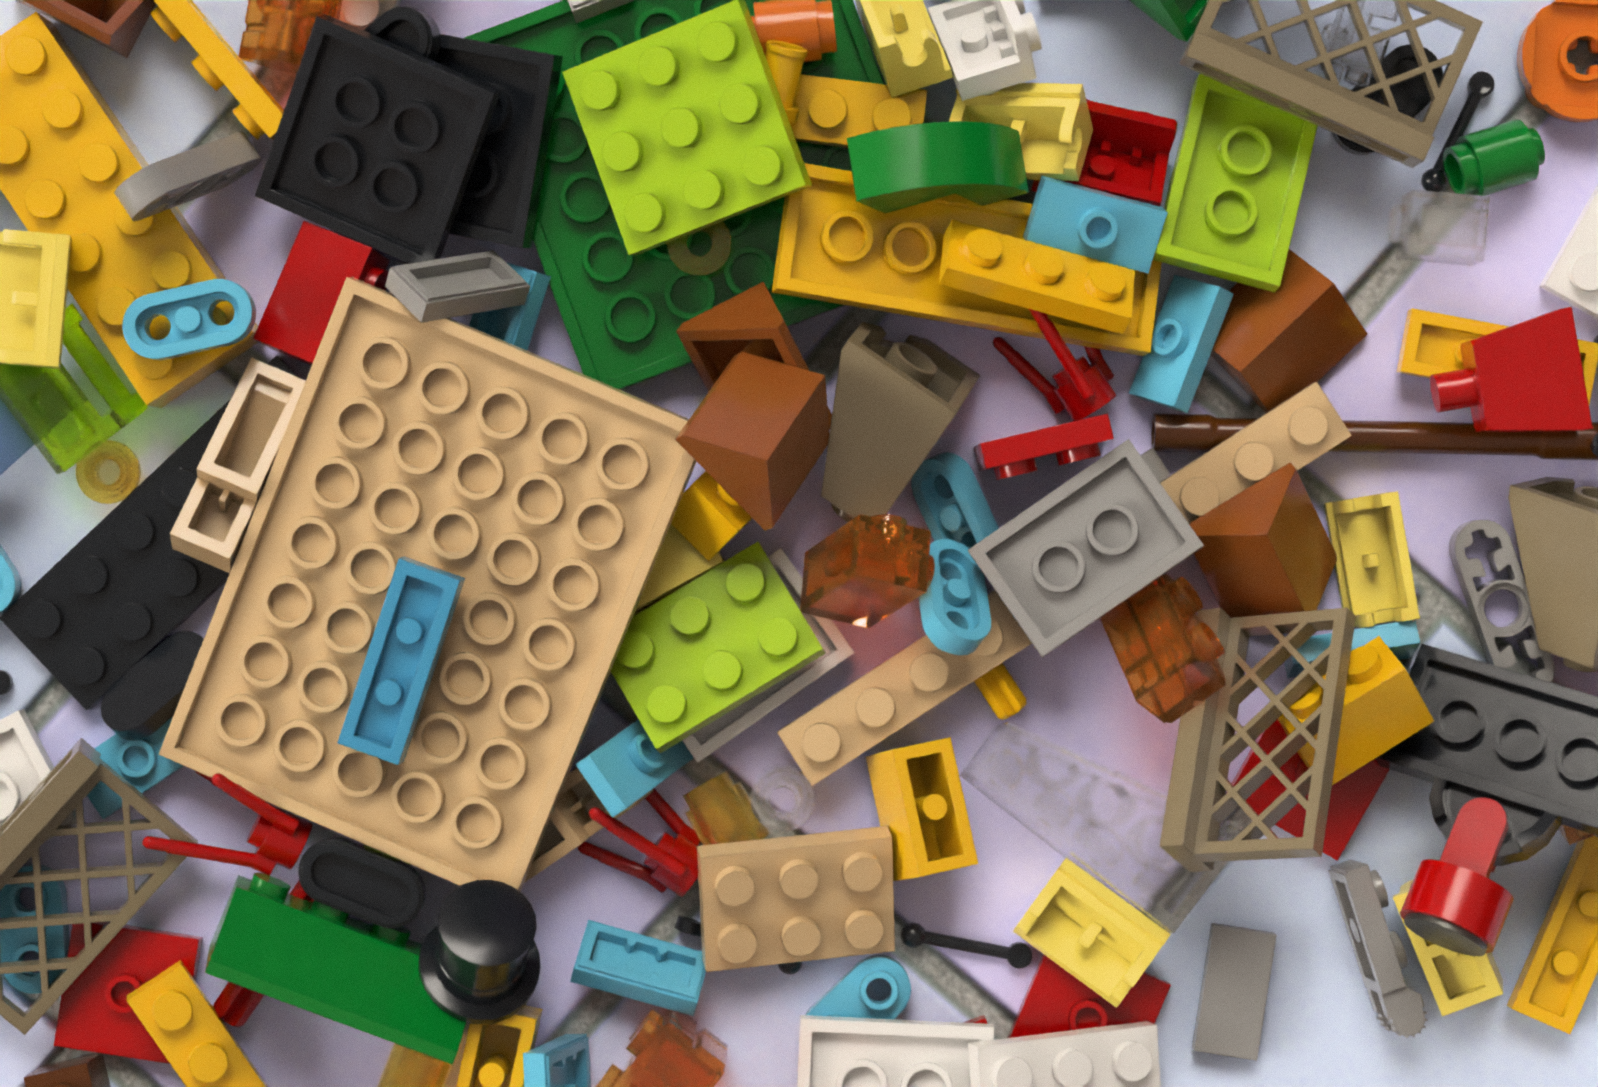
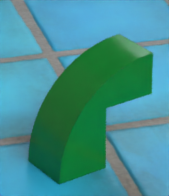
(935, 160)

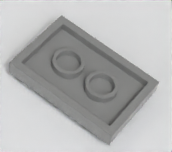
(1085, 548)

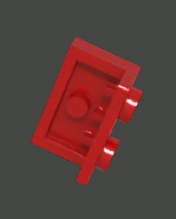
(1126, 153)

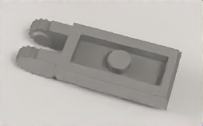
(1377, 950)

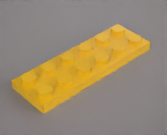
(892, 262)

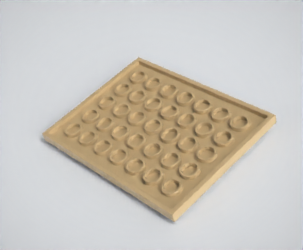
(475, 465)

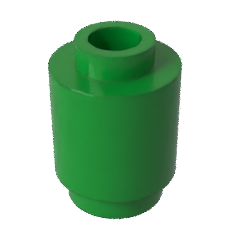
(1494, 159)

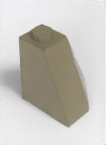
(887, 417)
(1560, 565)

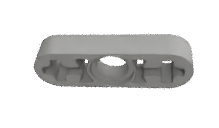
(187, 176)
(1499, 558)

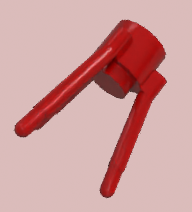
(1080, 386)
(274, 833)
(670, 859)

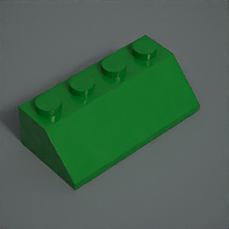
(329, 966)

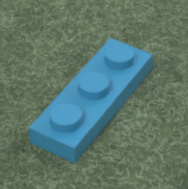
(401, 660)

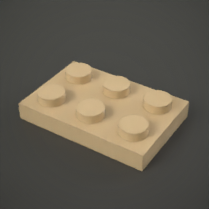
(796, 898)

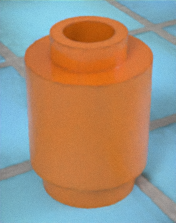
(797, 22)

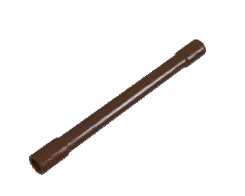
(1204, 432)

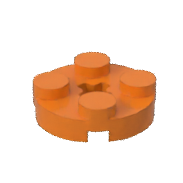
(1543, 61)

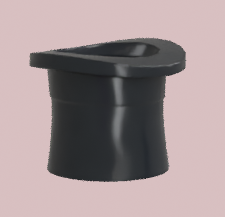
(481, 953)

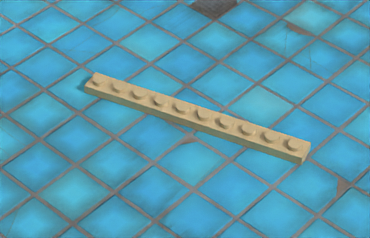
(926, 676)

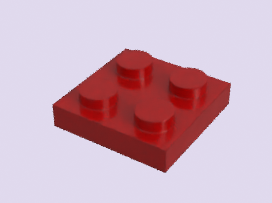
(1069, 442)

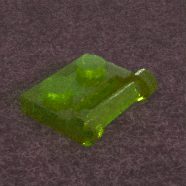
(56, 409)

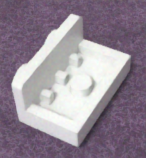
(986, 43)

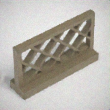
(1324, 100)
(1208, 742)
(41, 818)

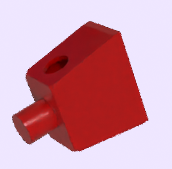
(1520, 378)

